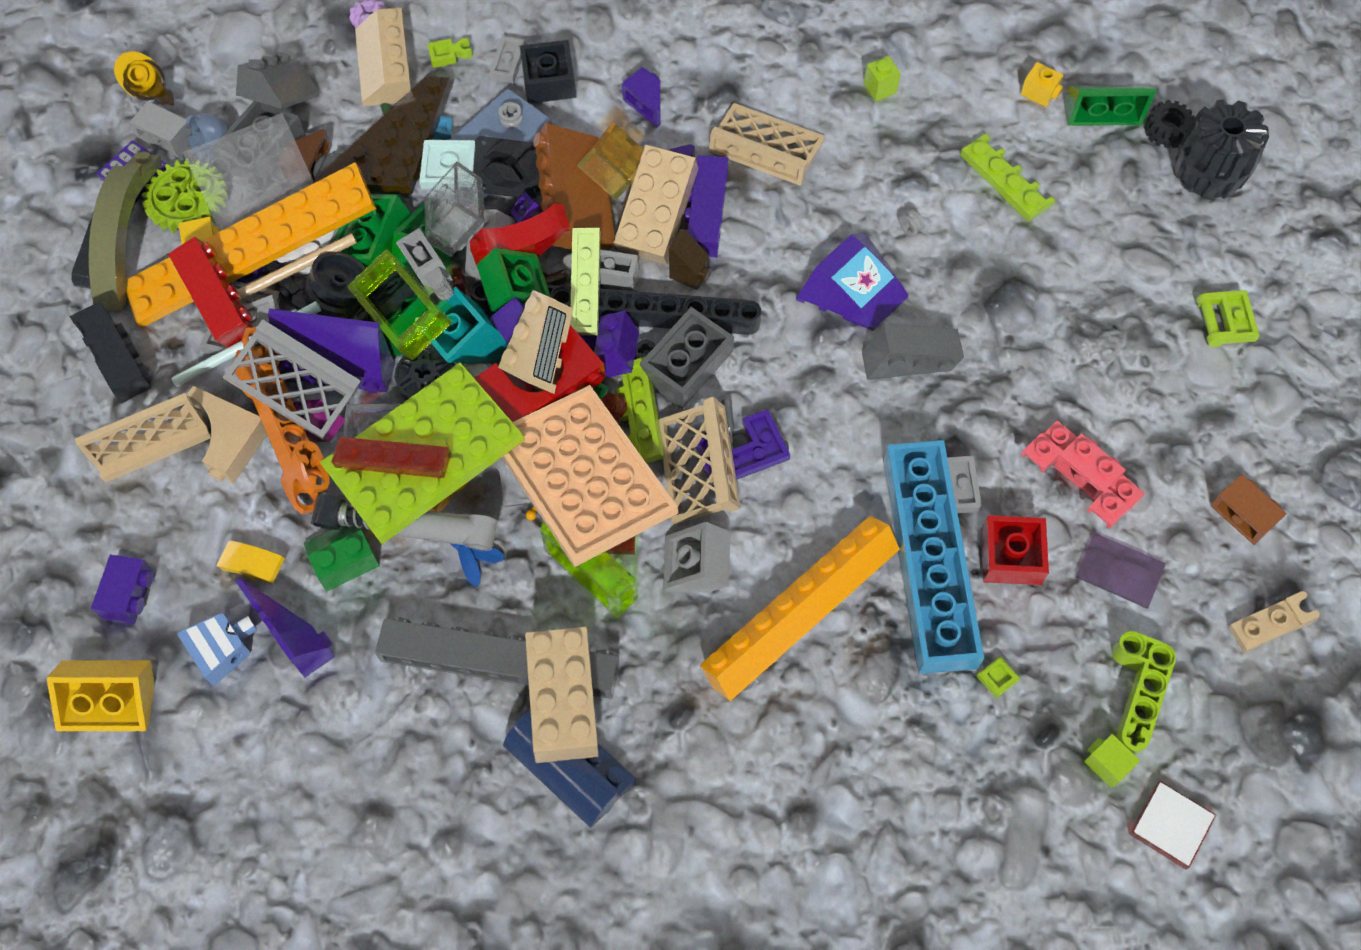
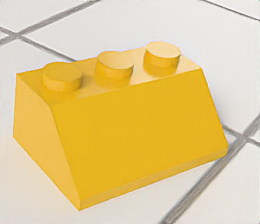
(101, 695)

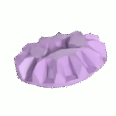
(357, 13)

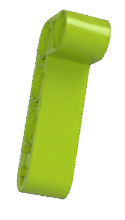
(1139, 696)

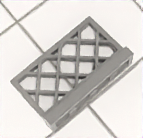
(301, 357)

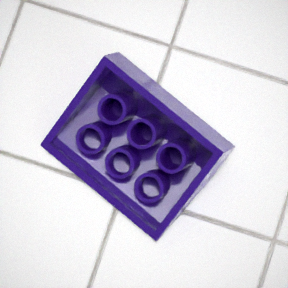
(347, 343)

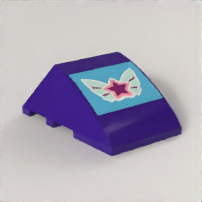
(855, 284)

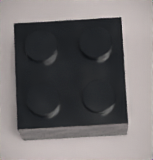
(548, 71)

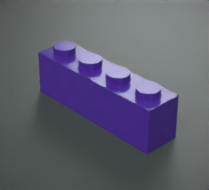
(707, 203)

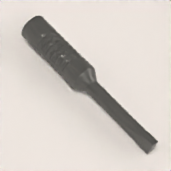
(729, 413)

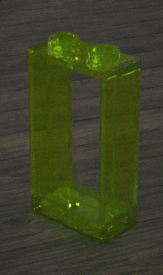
(432, 322)
(599, 576)

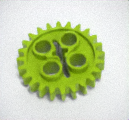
(174, 198)

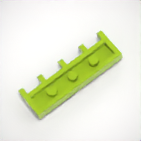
(1005, 178)
(642, 413)

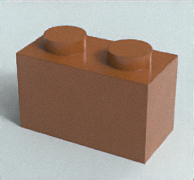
(1248, 509)

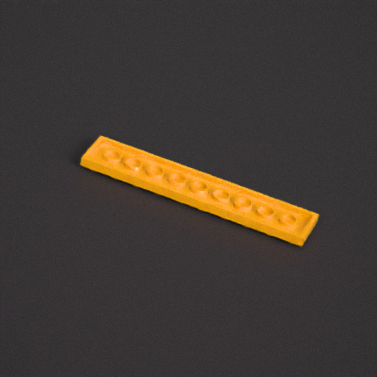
(258, 240)

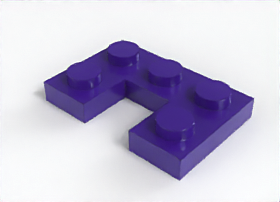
(762, 453)

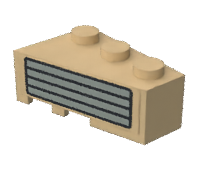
(537, 341)

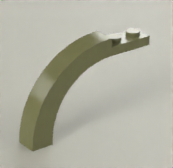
(110, 228)

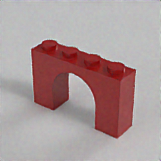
(580, 370)

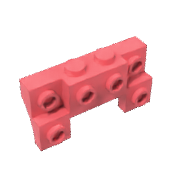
(1088, 469)

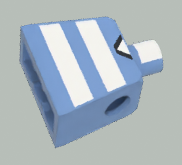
(217, 645)

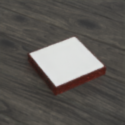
(1172, 824)

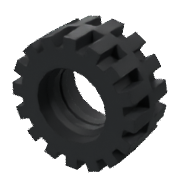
(1168, 112)

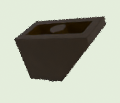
(688, 261)

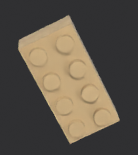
(656, 204)
(561, 695)

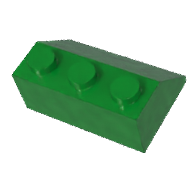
(1107, 104)
(375, 229)

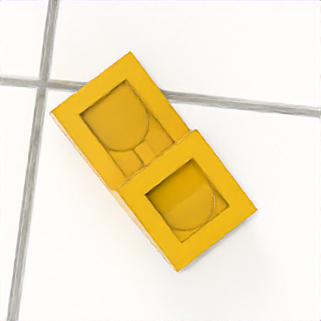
(251, 561)

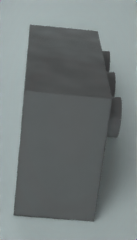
(911, 351)

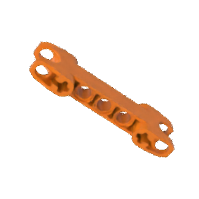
(295, 453)

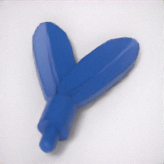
(469, 564)

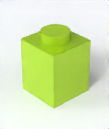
(882, 78)
(1111, 760)

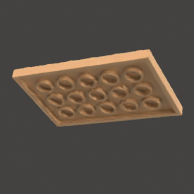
(586, 476)

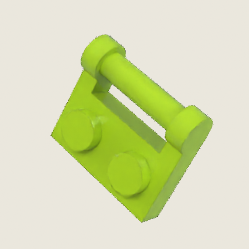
(1236, 316)

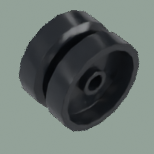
(329, 282)

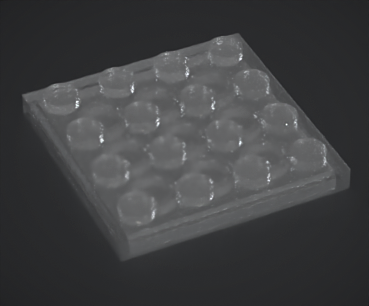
(248, 170)

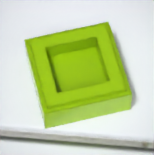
(998, 677)

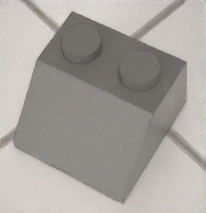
(697, 559)

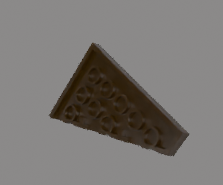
(394, 145)

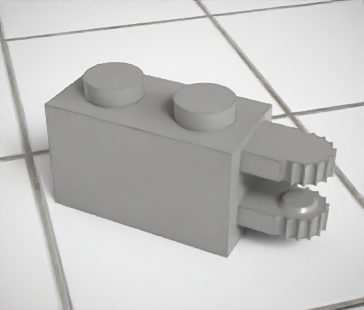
(426, 264)
(617, 270)

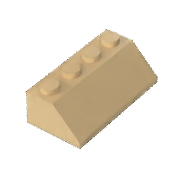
(382, 58)

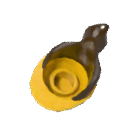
(142, 78)

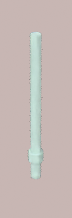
(226, 354)

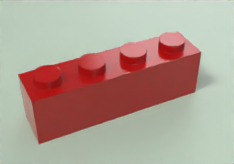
(211, 291)

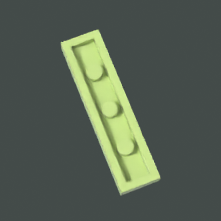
(585, 280)

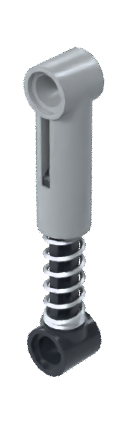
(471, 530)

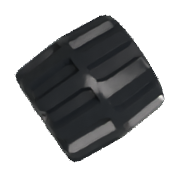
(1221, 149)

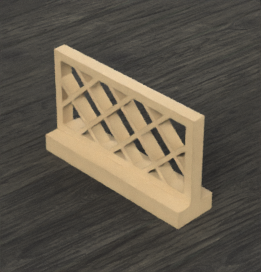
(761, 155)
(140, 450)
(718, 451)

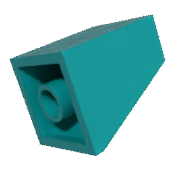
(471, 334)

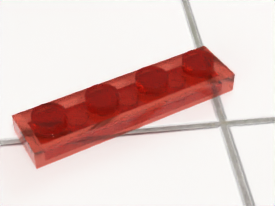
(391, 457)

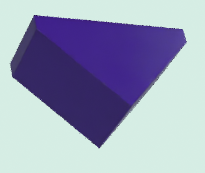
(525, 208)

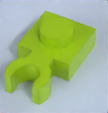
(445, 53)

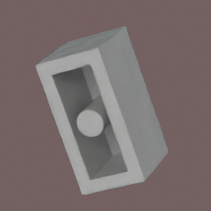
(161, 128)

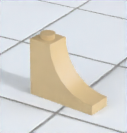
(234, 435)

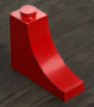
(528, 236)

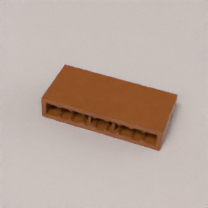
(566, 184)

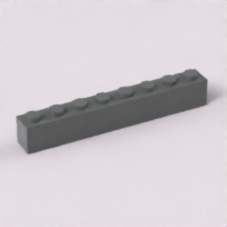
(475, 654)

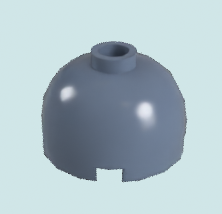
(204, 128)

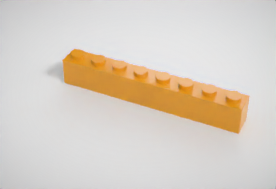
(799, 607)

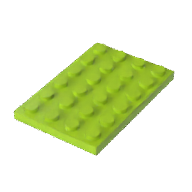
(446, 414)

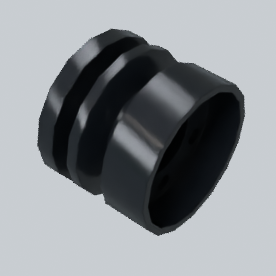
(418, 373)

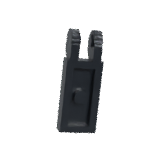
(287, 287)

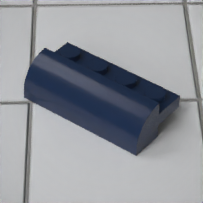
(582, 784)

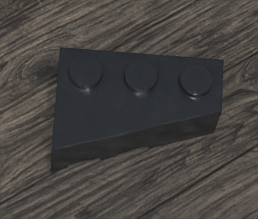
(112, 352)

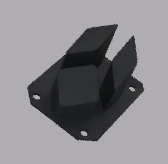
(510, 179)

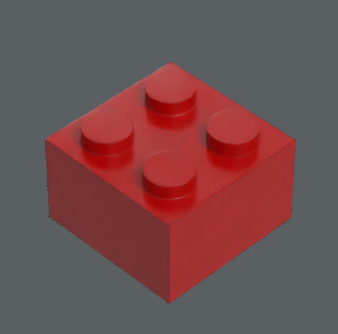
(1014, 550)

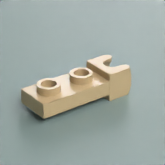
(1272, 623)

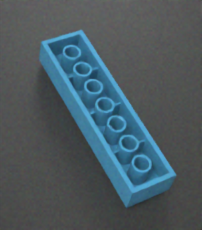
(932, 558)

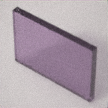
(1120, 570)

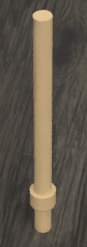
(294, 267)

